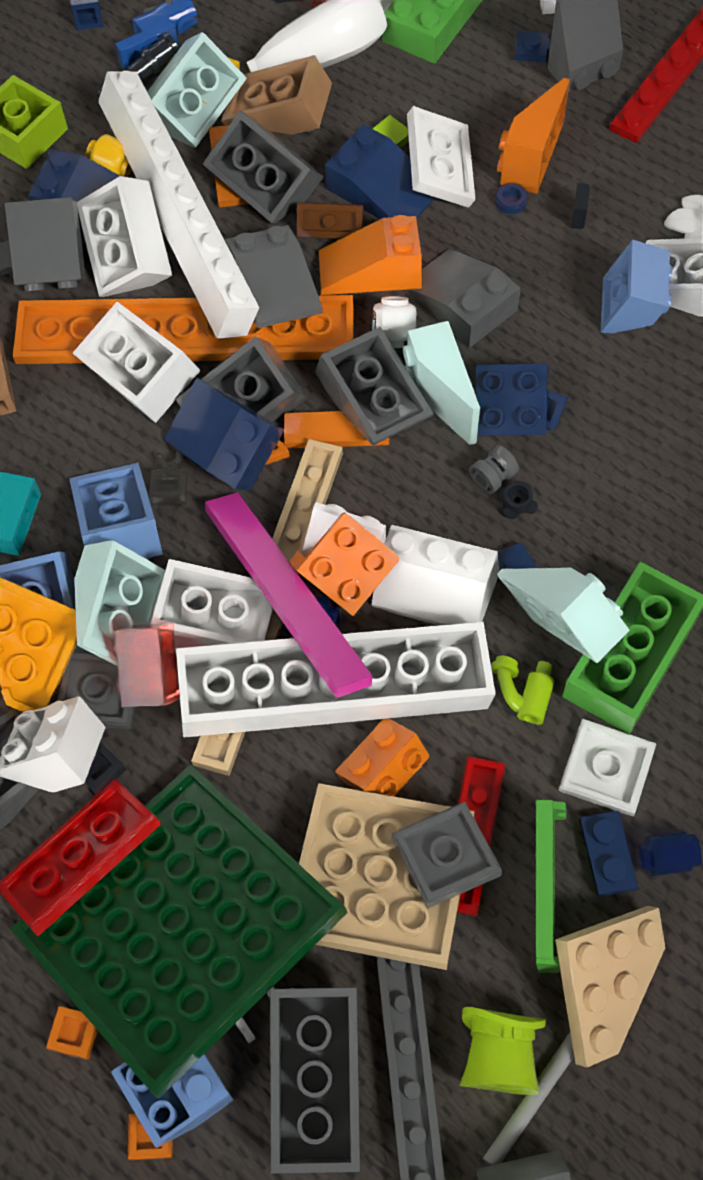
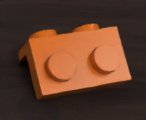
(384, 760)

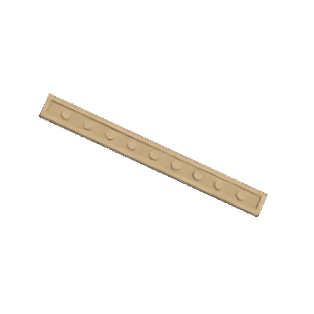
(309, 486)

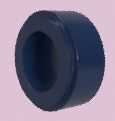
(511, 198)

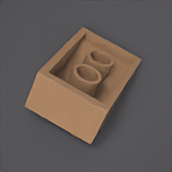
(283, 97)

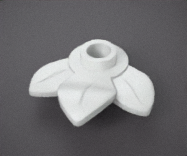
(689, 218)

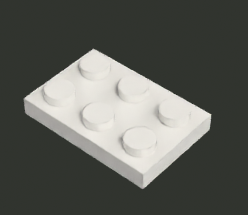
(440, 157)

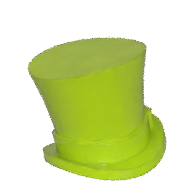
(501, 1051)

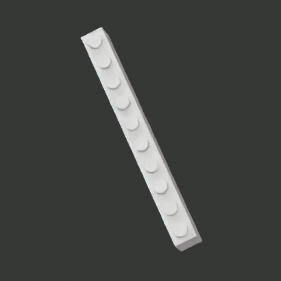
(179, 206)

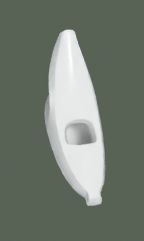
(327, 31)

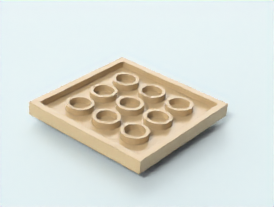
(358, 863)

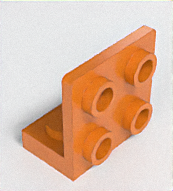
(346, 563)

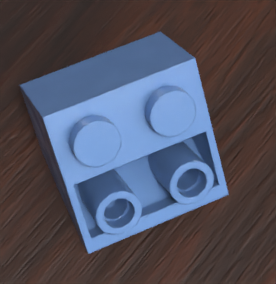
(181, 1107)

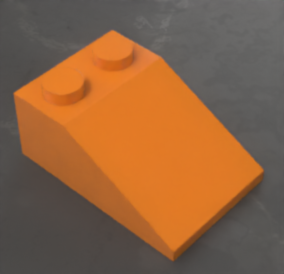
(533, 139)
(374, 259)

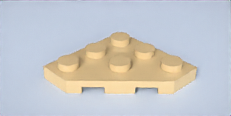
(606, 978)

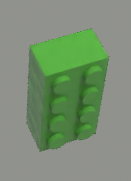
(426, 25)
(623, 682)

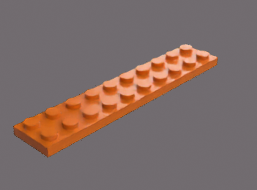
(55, 328)

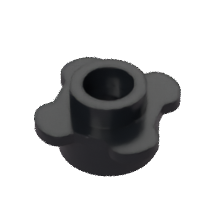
(521, 491)

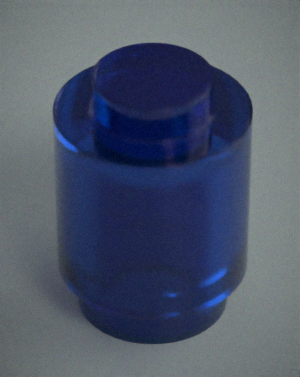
(670, 853)

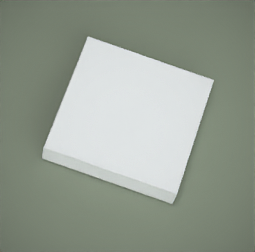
(607, 767)

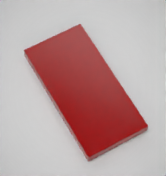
(77, 856)

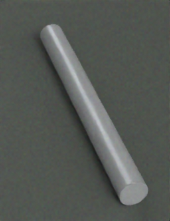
(530, 1104)

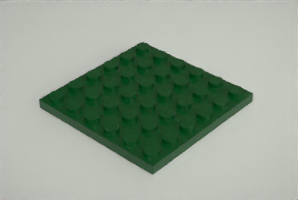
(184, 932)

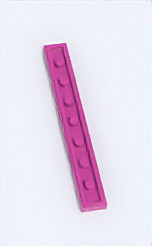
(289, 596)

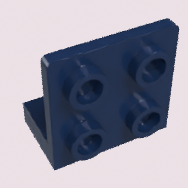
(512, 399)

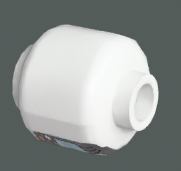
(395, 319)

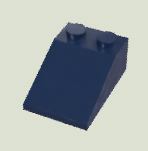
(376, 175)
(69, 176)
(223, 436)

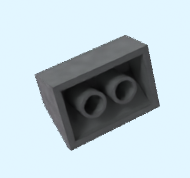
(262, 168)

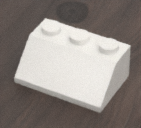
(123, 237)
(437, 579)

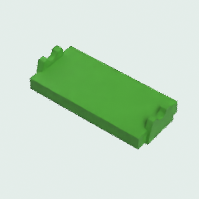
(546, 813)

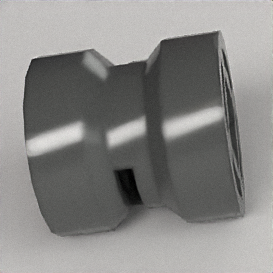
(494, 469)

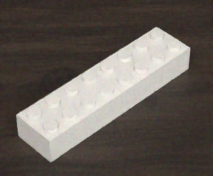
(278, 686)

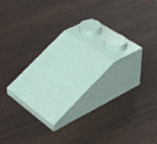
(442, 378)
(112, 592)
(568, 607)

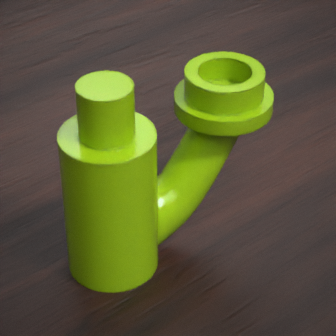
(537, 692)

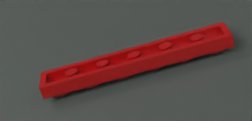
(661, 83)

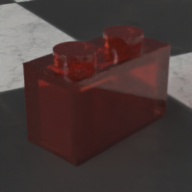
(146, 665)

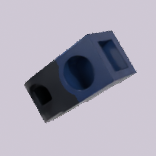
(87, 14)

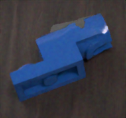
(169, 17)

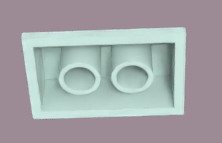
(193, 75)

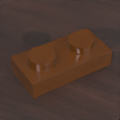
(328, 219)

